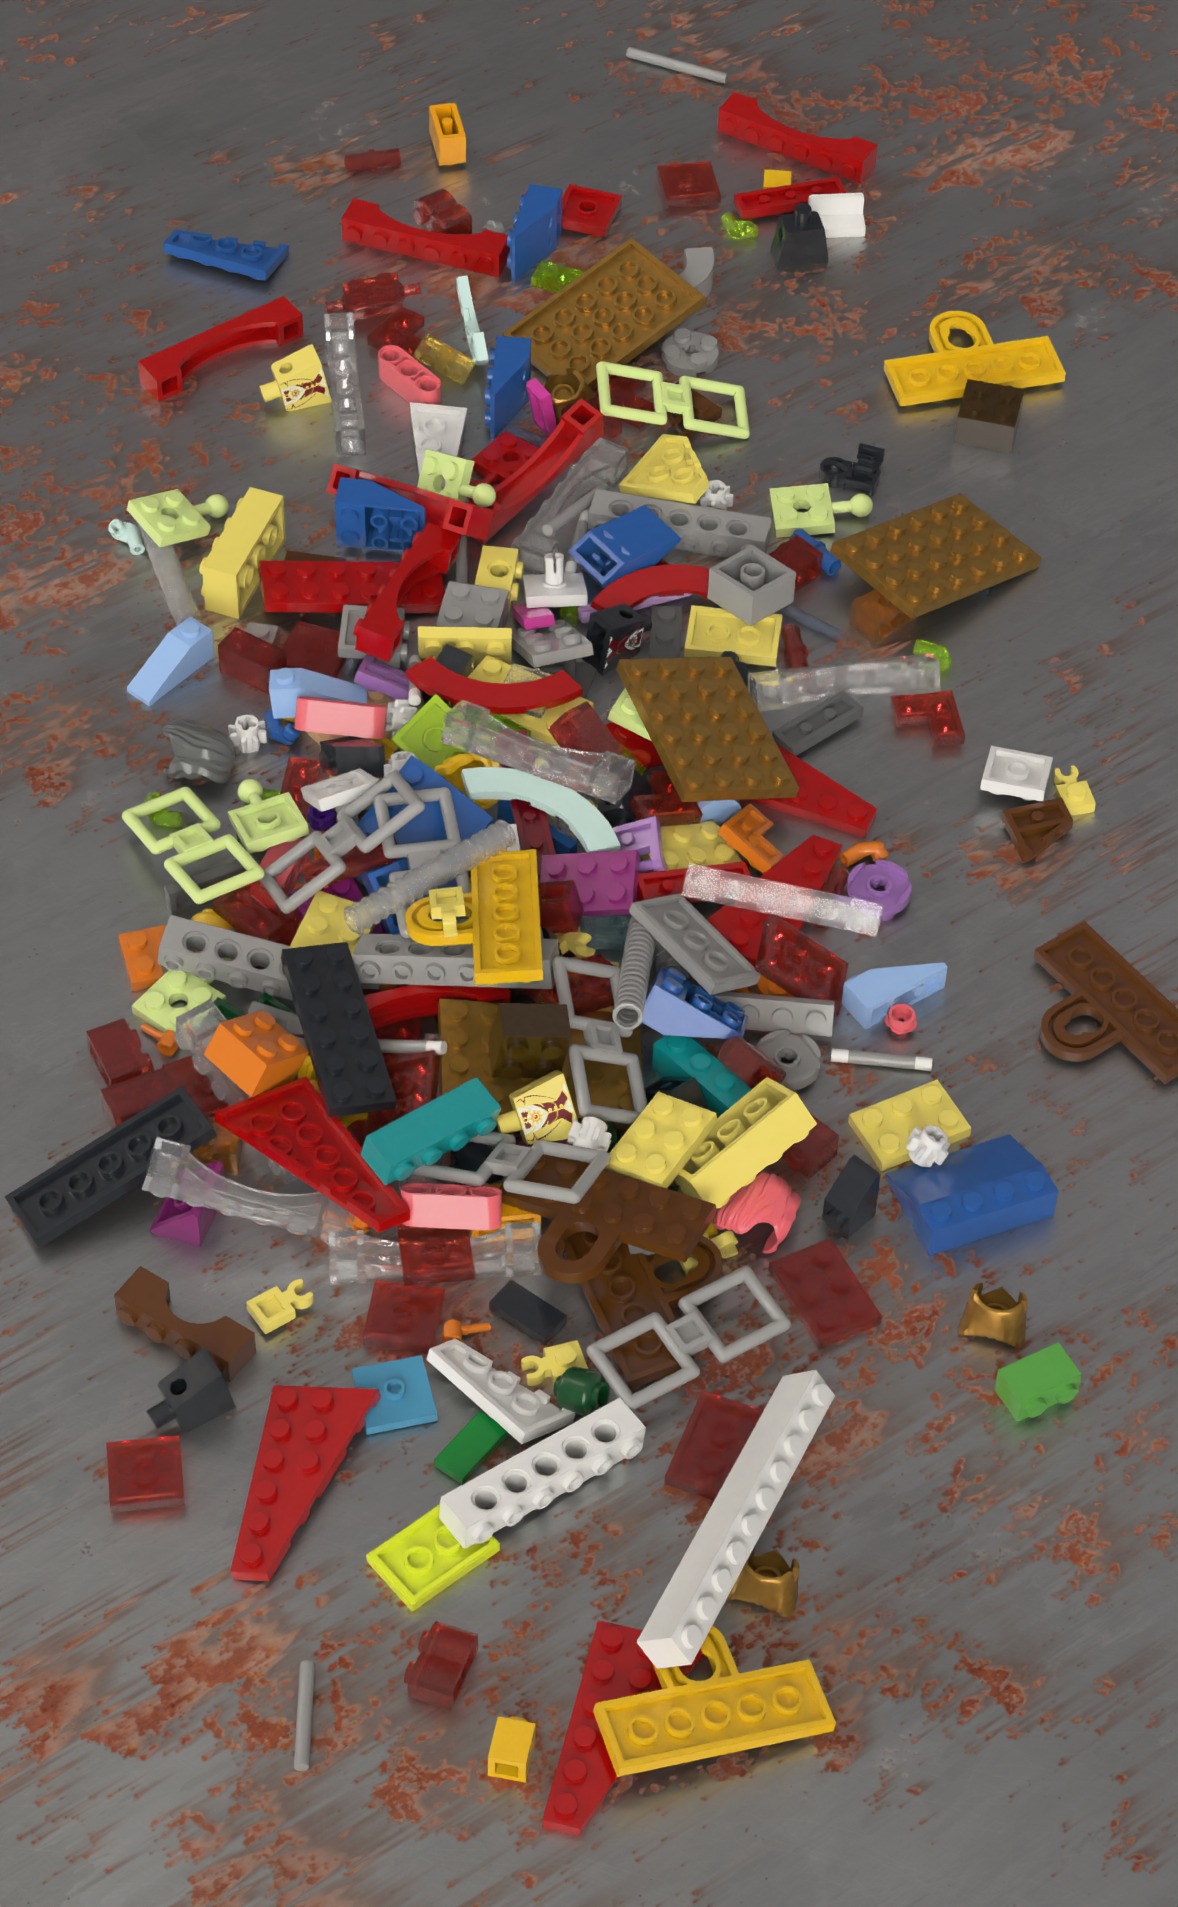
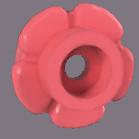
(899, 1013)

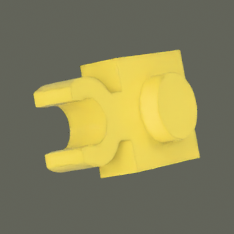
(1075, 794)
(277, 1307)
(554, 1362)

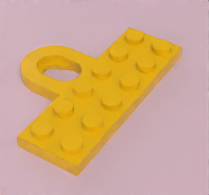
(946, 371)
(500, 923)
(714, 1715)

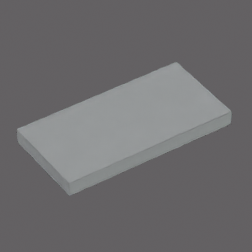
(695, 943)

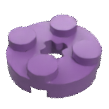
(883, 873)

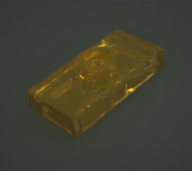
(444, 359)

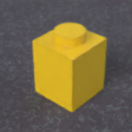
(511, 1748)

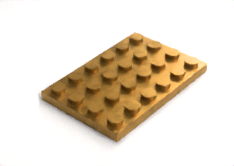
(607, 313)
(935, 555)
(707, 729)
(467, 1031)

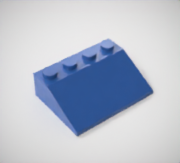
(429, 823)
(974, 1194)

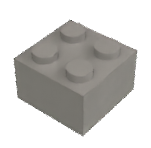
(751, 585)
(473, 606)

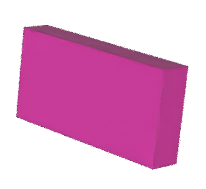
(541, 406)
(533, 617)

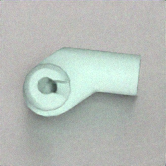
(127, 533)

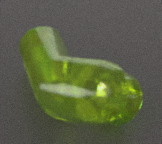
(739, 229)
(938, 651)
(164, 817)

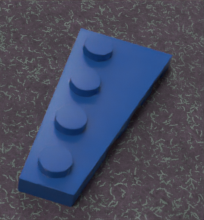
(227, 253)

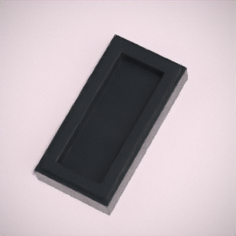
(528, 1312)

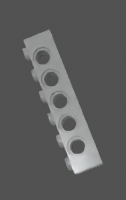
(700, 527)
(216, 943)
(407, 962)

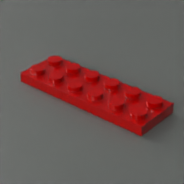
(331, 584)

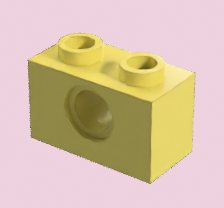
(500, 569)

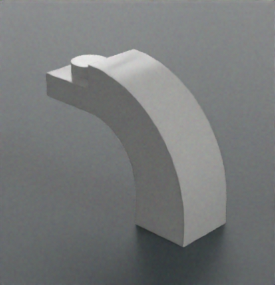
(699, 268)

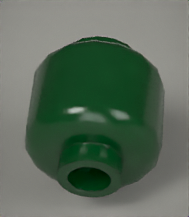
(581, 1390)

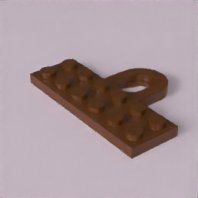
(1115, 995)
(613, 1210)
(631, 1291)

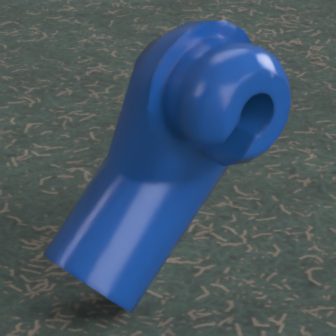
(277, 732)

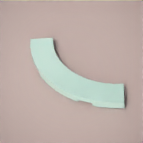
(474, 337)
(557, 800)

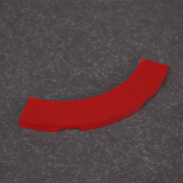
(651, 582)
(498, 697)

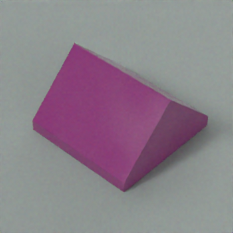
(185, 1222)

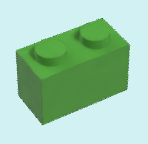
(1038, 1382)

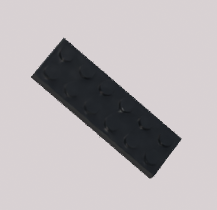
(338, 1029)
(106, 1167)

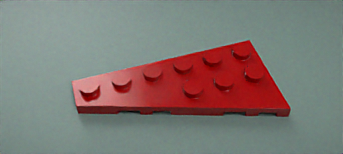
(823, 800)
(803, 867)
(298, 1135)
(295, 1462)
(584, 1769)

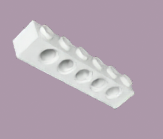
(522, 1473)

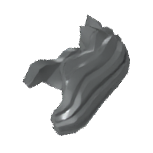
(199, 751)

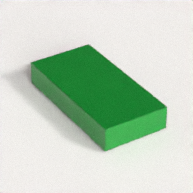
(470, 1447)

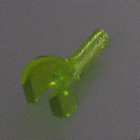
(570, 611)

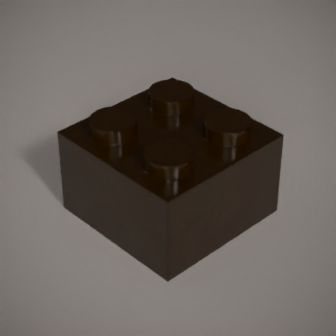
(989, 416)
(529, 1040)

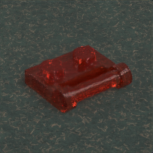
(250, 916)

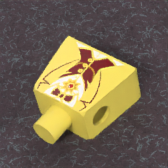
(298, 381)
(540, 1110)

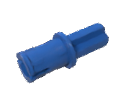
(830, 563)

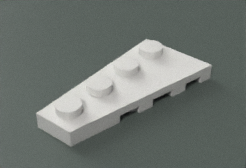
(437, 429)
(498, 1393)

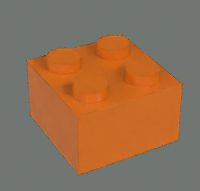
(256, 1052)

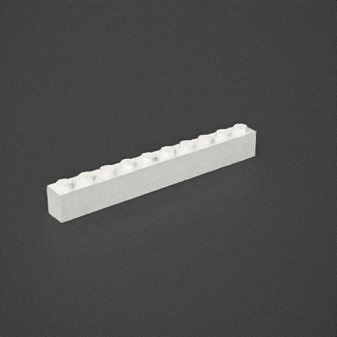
(735, 1521)

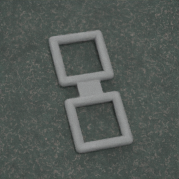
(340, 840)
(422, 851)
(601, 1043)
(518, 1161)
(688, 1337)

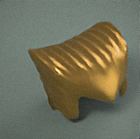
(567, 390)
(995, 1316)
(768, 1582)

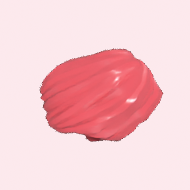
(764, 1200)

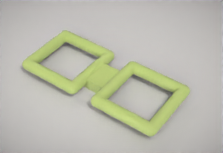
(673, 399)
(192, 845)

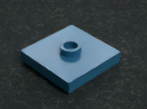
(404, 1394)

